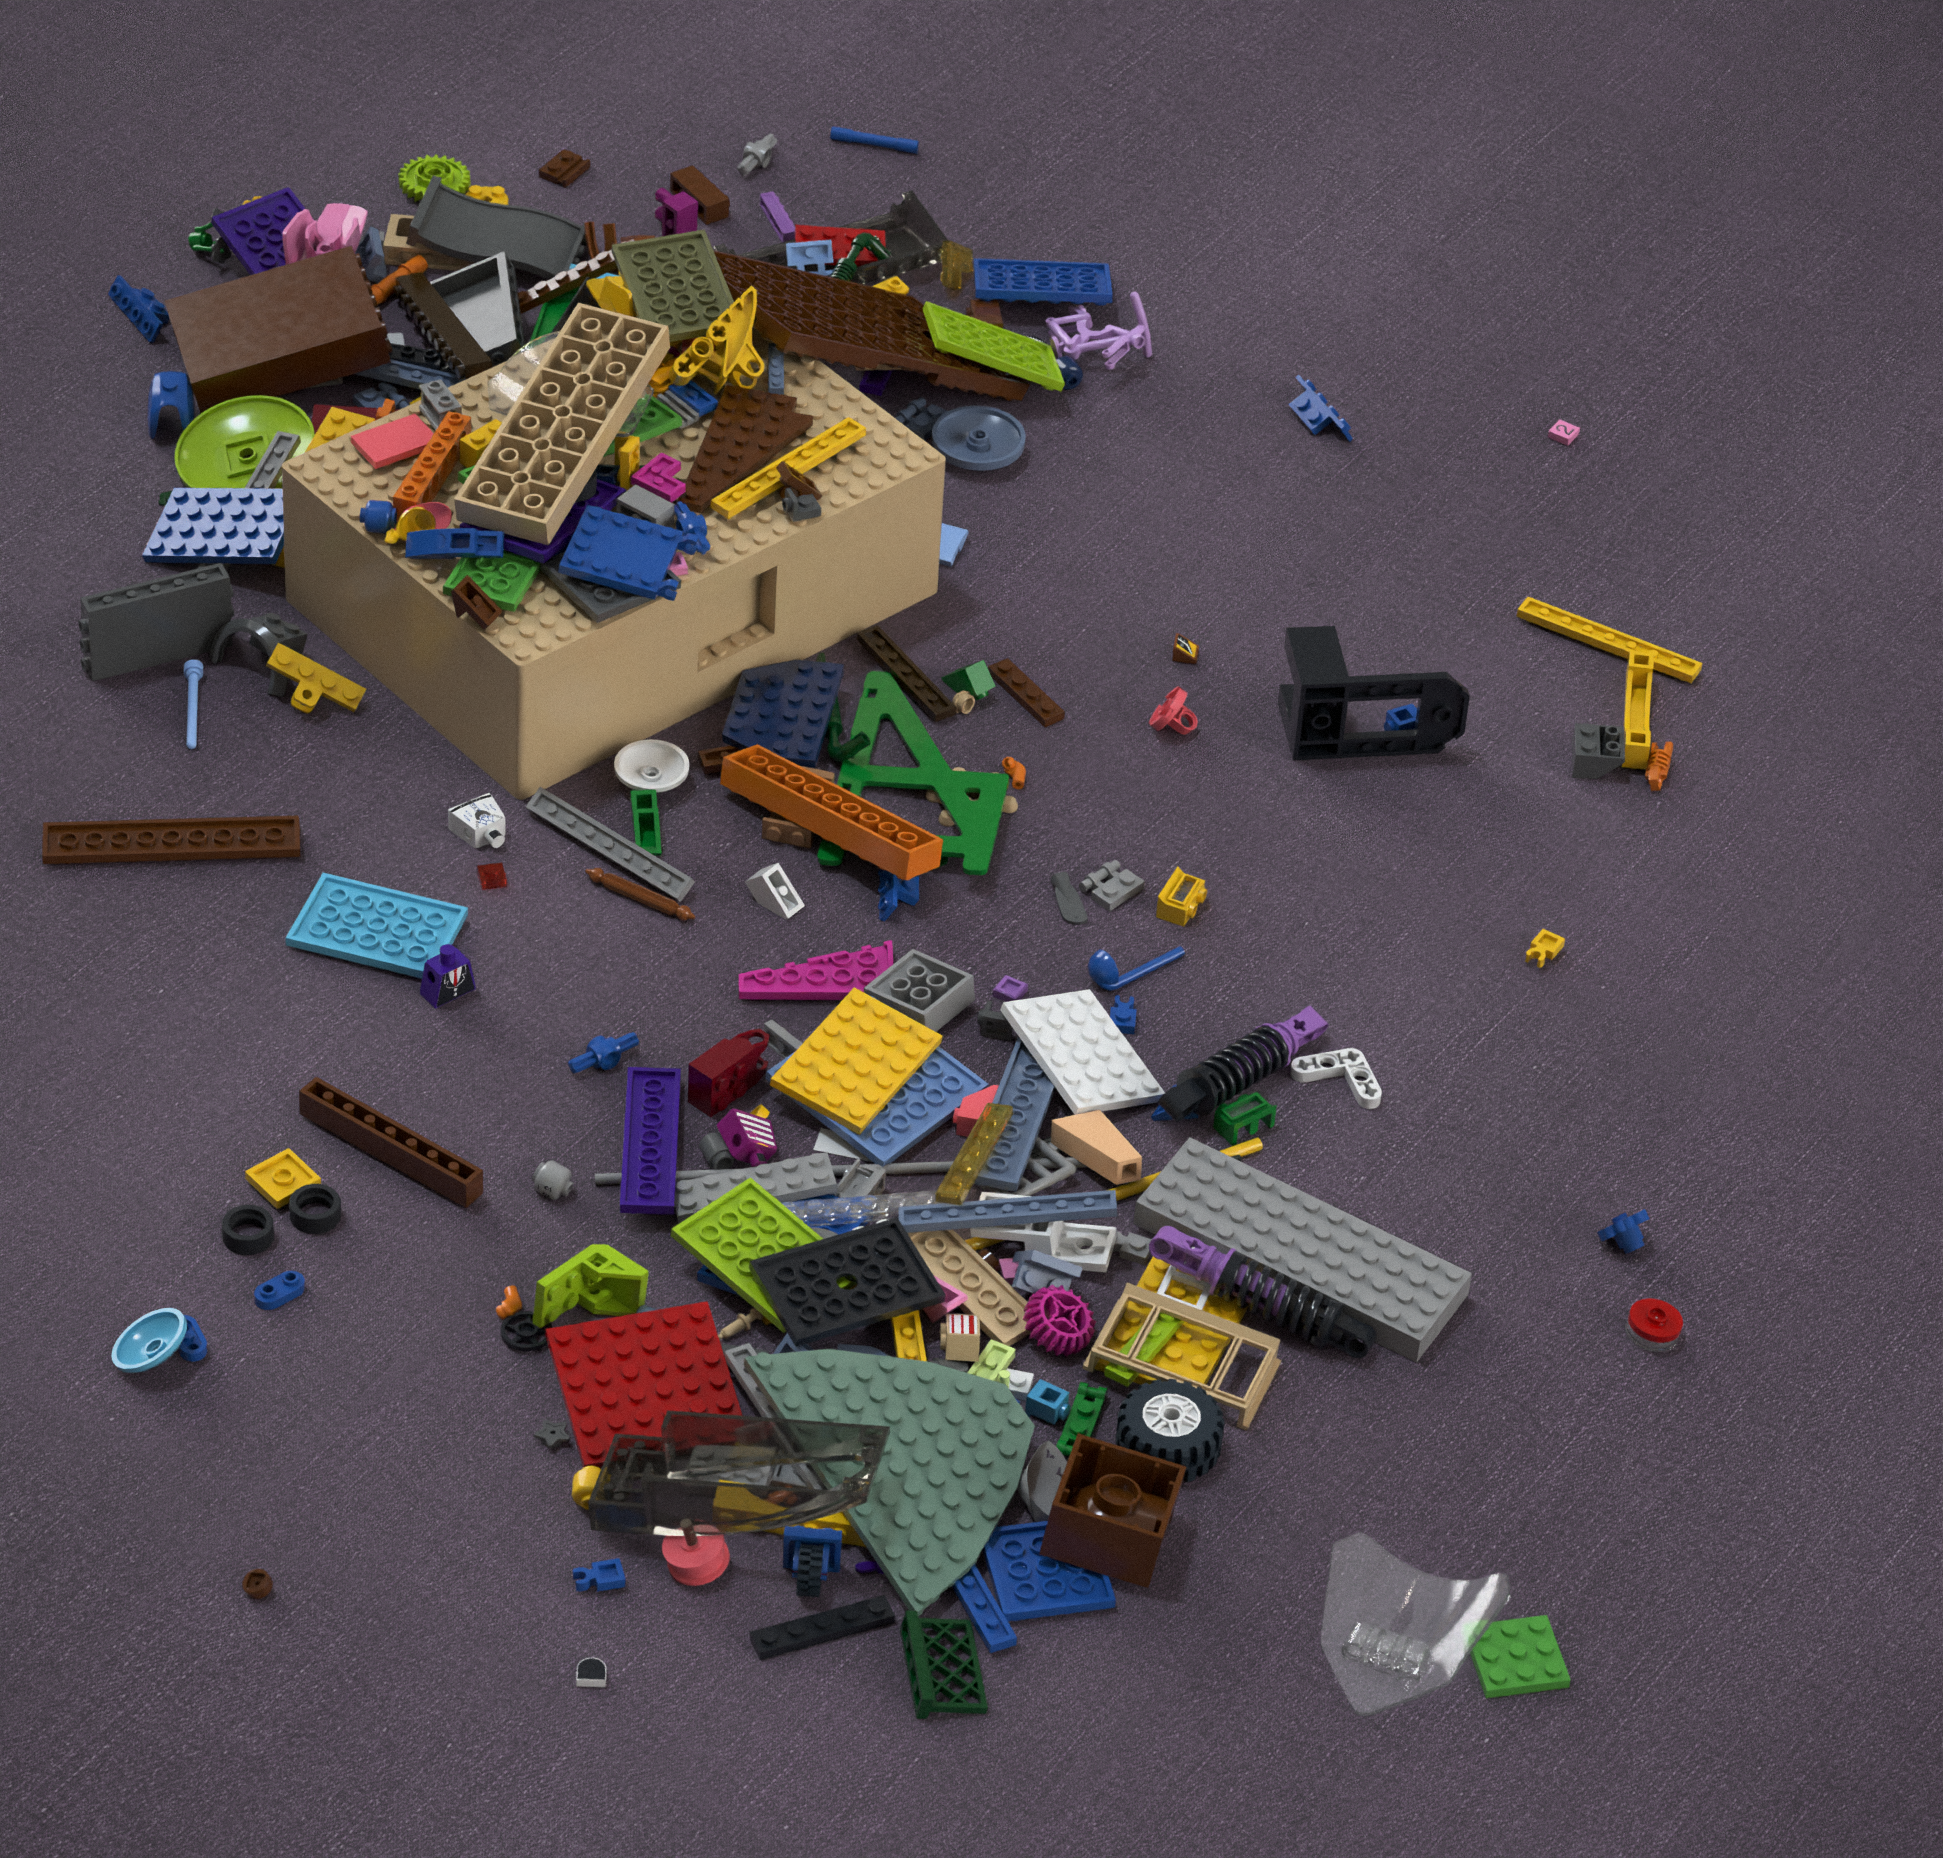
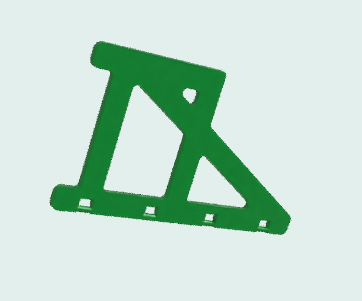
(975, 820)

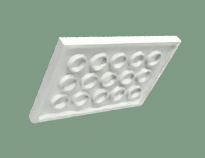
(1082, 1052)

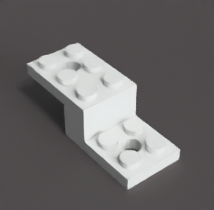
(1056, 1238)

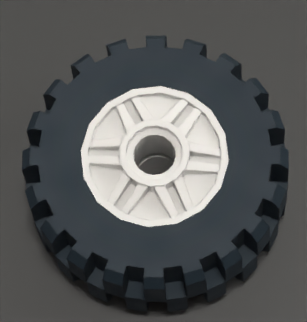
(1172, 1424)

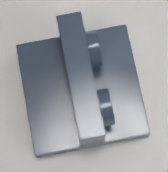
(372, 255)
(1042, 1270)

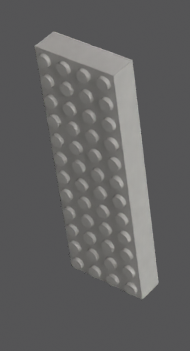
(1376, 1275)

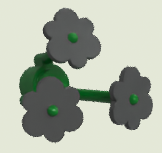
(203, 241)

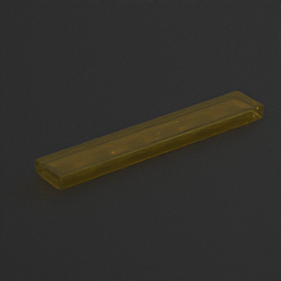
(974, 1154)

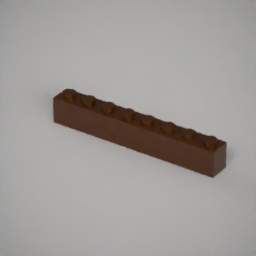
(391, 1142)

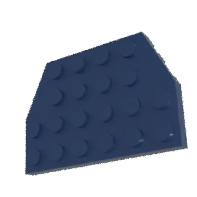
(784, 708)

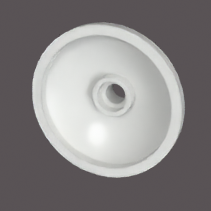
(651, 765)

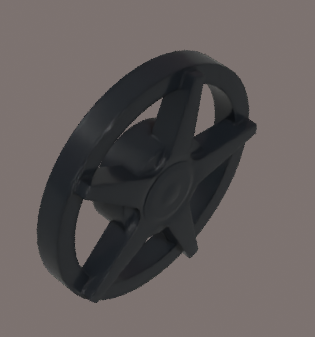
(524, 1331)

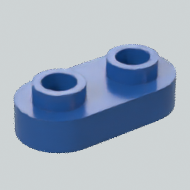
(279, 1290)
(194, 1343)

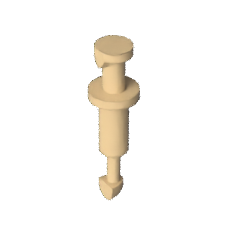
(742, 1322)

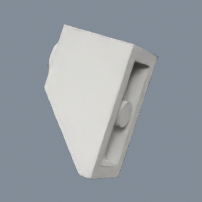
(775, 891)

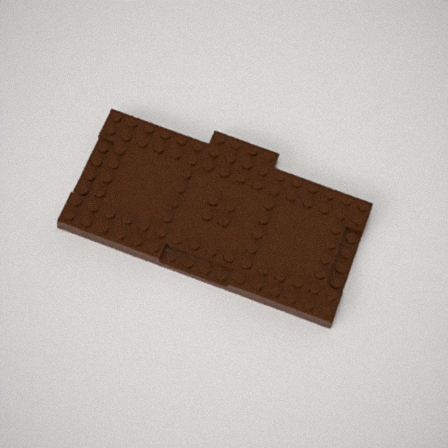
(855, 326)

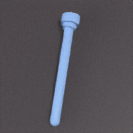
(193, 673)

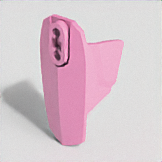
(336, 228)

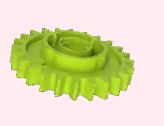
(417, 175)

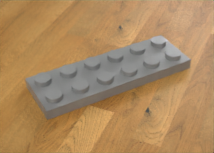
(784, 1180)

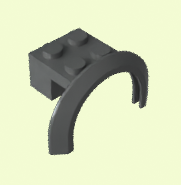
(265, 635)

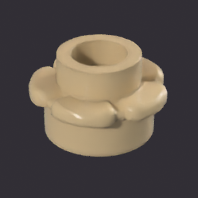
(964, 702)

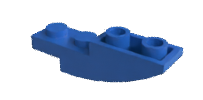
(454, 543)

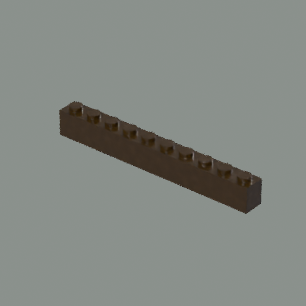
(441, 326)

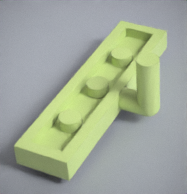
(994, 1362)

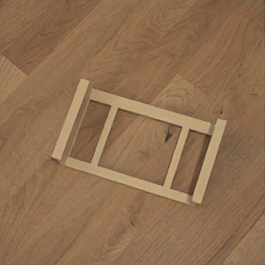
(1240, 1334)

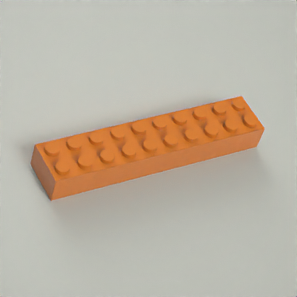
(831, 812)

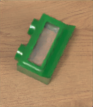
(1243, 1112)

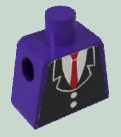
(446, 977)

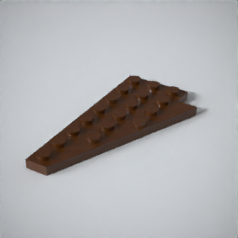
(741, 438)

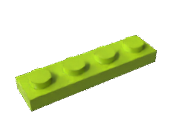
(1161, 1332)

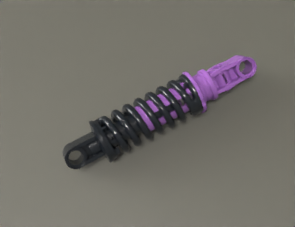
(1241, 1065)
(1235, 1280)

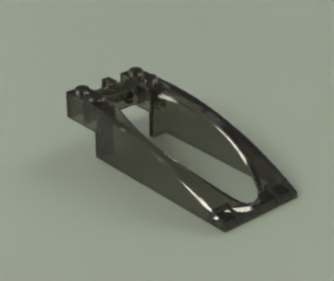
(721, 1443)

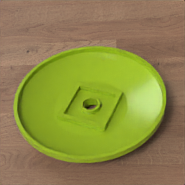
(219, 438)

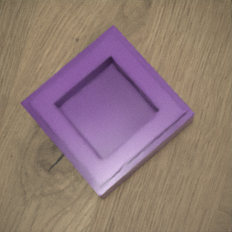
(1010, 989)

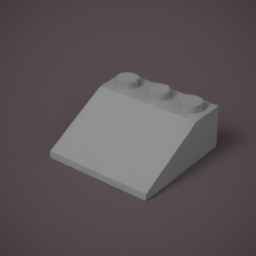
(924, 989)

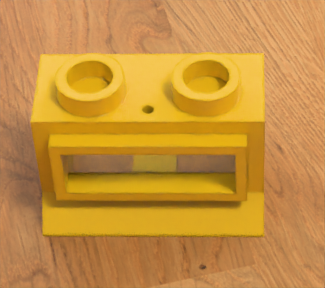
(1180, 898)

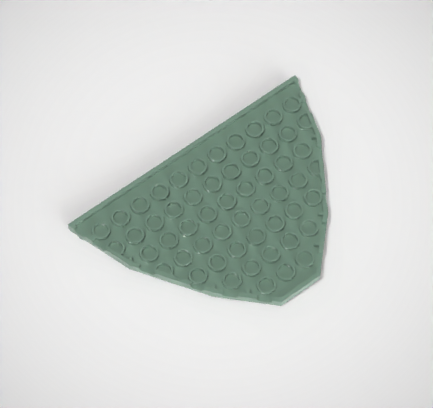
(945, 1465)

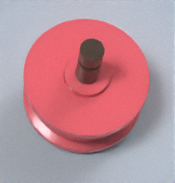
(695, 1558)

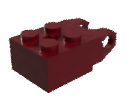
(726, 1072)

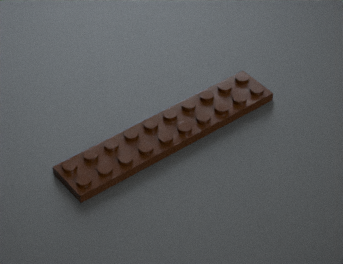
(171, 839)

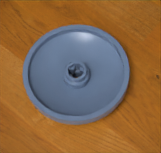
(978, 438)

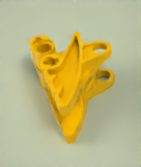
(732, 348)

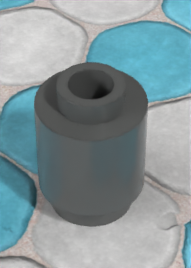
(716, 1151)

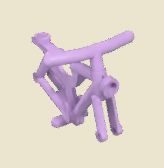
(1062, 343)

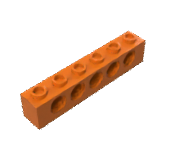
(433, 463)

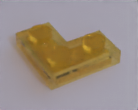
(954, 261)

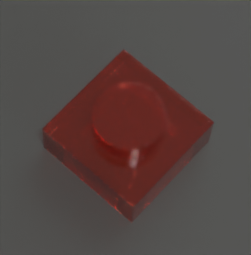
(491, 876)

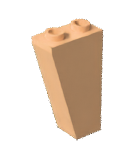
(1097, 1145)

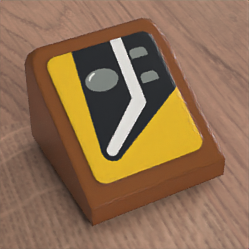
(1184, 650)

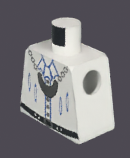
(478, 822)

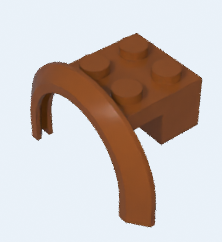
(609, 239)

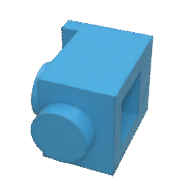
(1047, 1402)

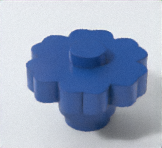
(1626, 1231)

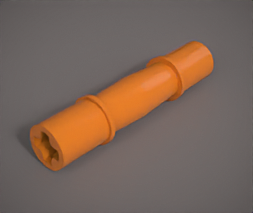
(385, 287)

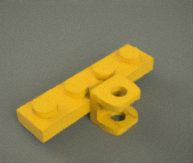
(314, 681)

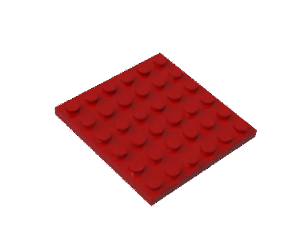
(634, 1368)

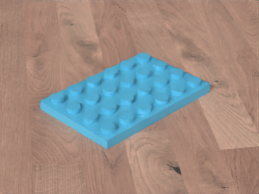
(375, 925)

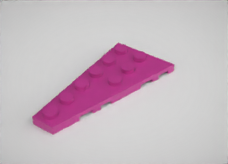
(820, 978)

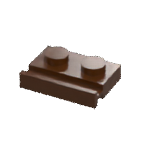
(564, 168)

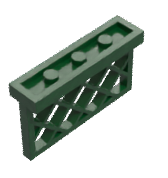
(919, 1671)

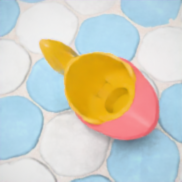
(418, 518)

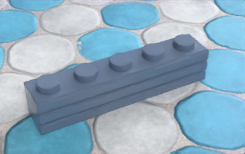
(775, 370)

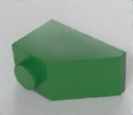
(971, 678)

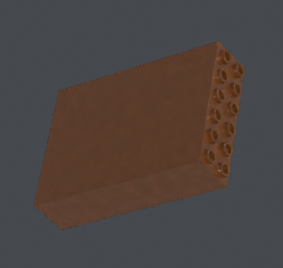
(280, 329)

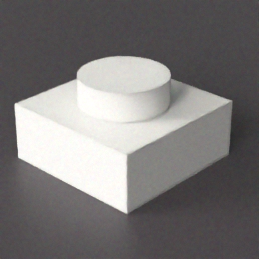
(1020, 1383)

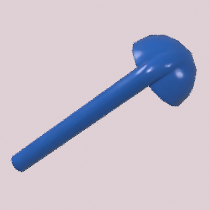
(1105, 971)

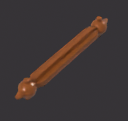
(640, 894)

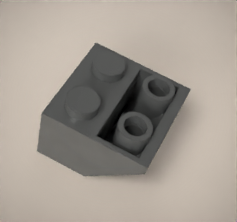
(1596, 750)

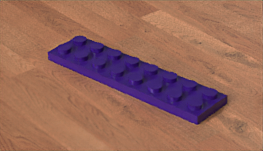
(650, 1141)

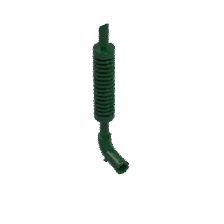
(846, 267)
(835, 749)

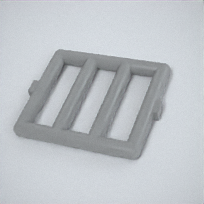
(1047, 1178)

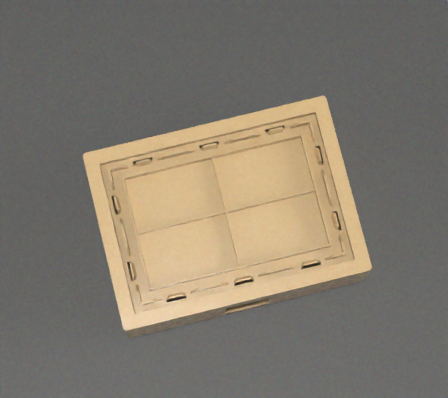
(549, 683)

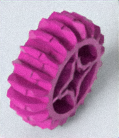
(1059, 1320)

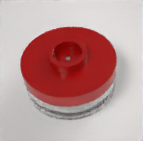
(1654, 1325)

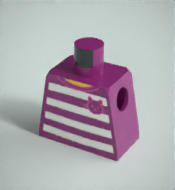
(748, 1137)

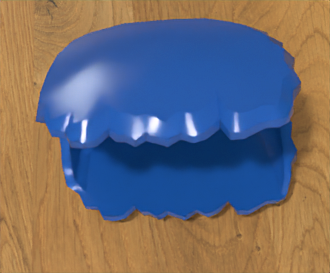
(170, 389)

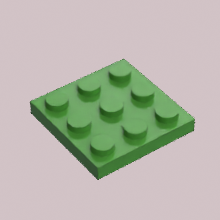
(500, 578)
(1519, 1658)

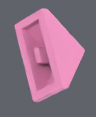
(952, 1300)

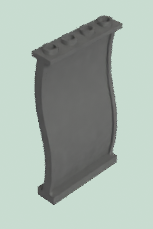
(481, 229)

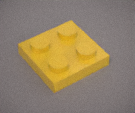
(280, 1177)

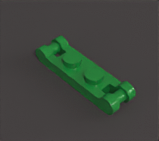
(1082, 1416)

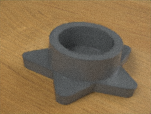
(552, 1440)

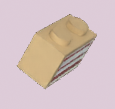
(960, 1337)

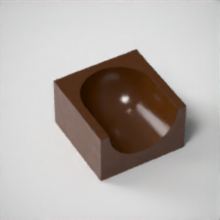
(1112, 1510)

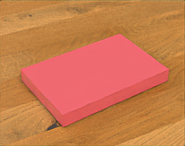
(393, 441)

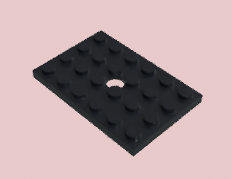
(878, 1257)

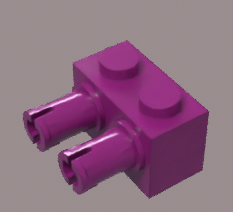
(677, 212)

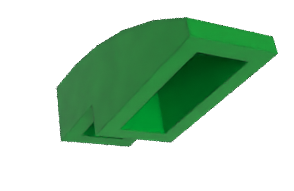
(646, 821)

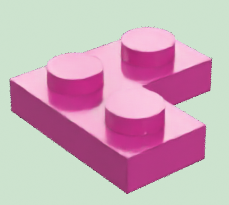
(658, 477)

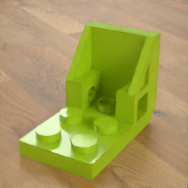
(596, 1280)

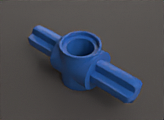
(692, 524)
(603, 1052)

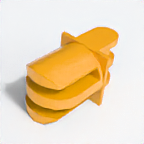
(660, 380)

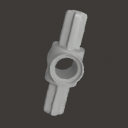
(757, 154)

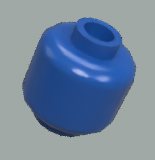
(378, 516)

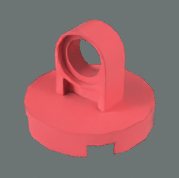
(1172, 711)

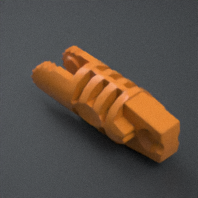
(1658, 765)

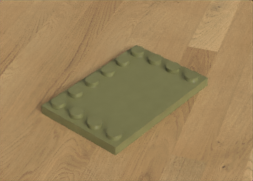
(674, 282)

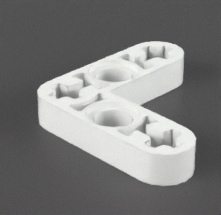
(1345, 1063)

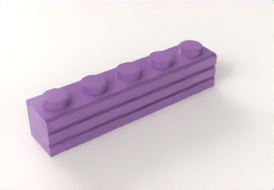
(777, 216)

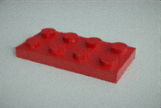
(841, 240)

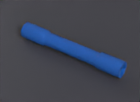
(899, 144)

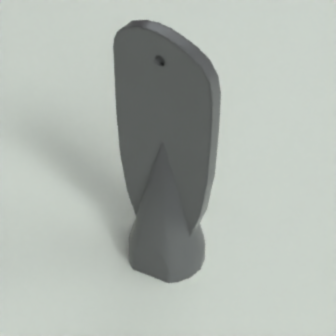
(1068, 899)

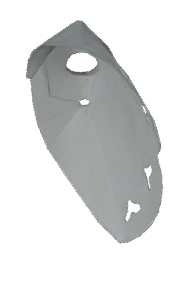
(1040, 1482)

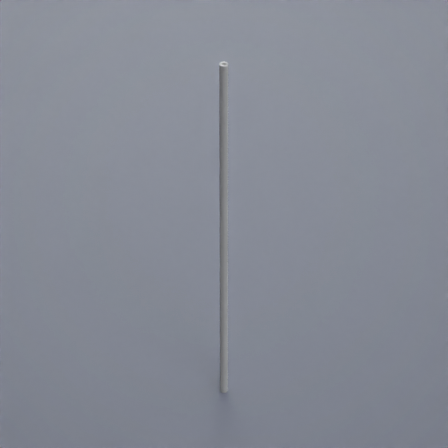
(838, 1170)

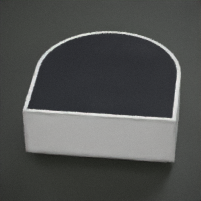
(591, 1673)

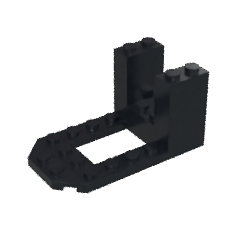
(1319, 698)

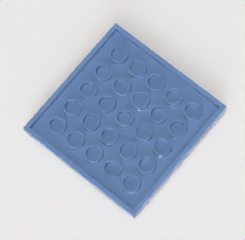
(913, 1112)

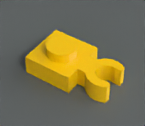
(1544, 945)

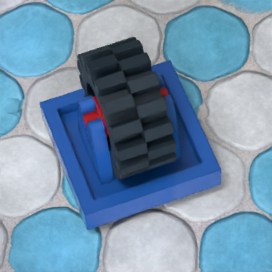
(811, 1556)

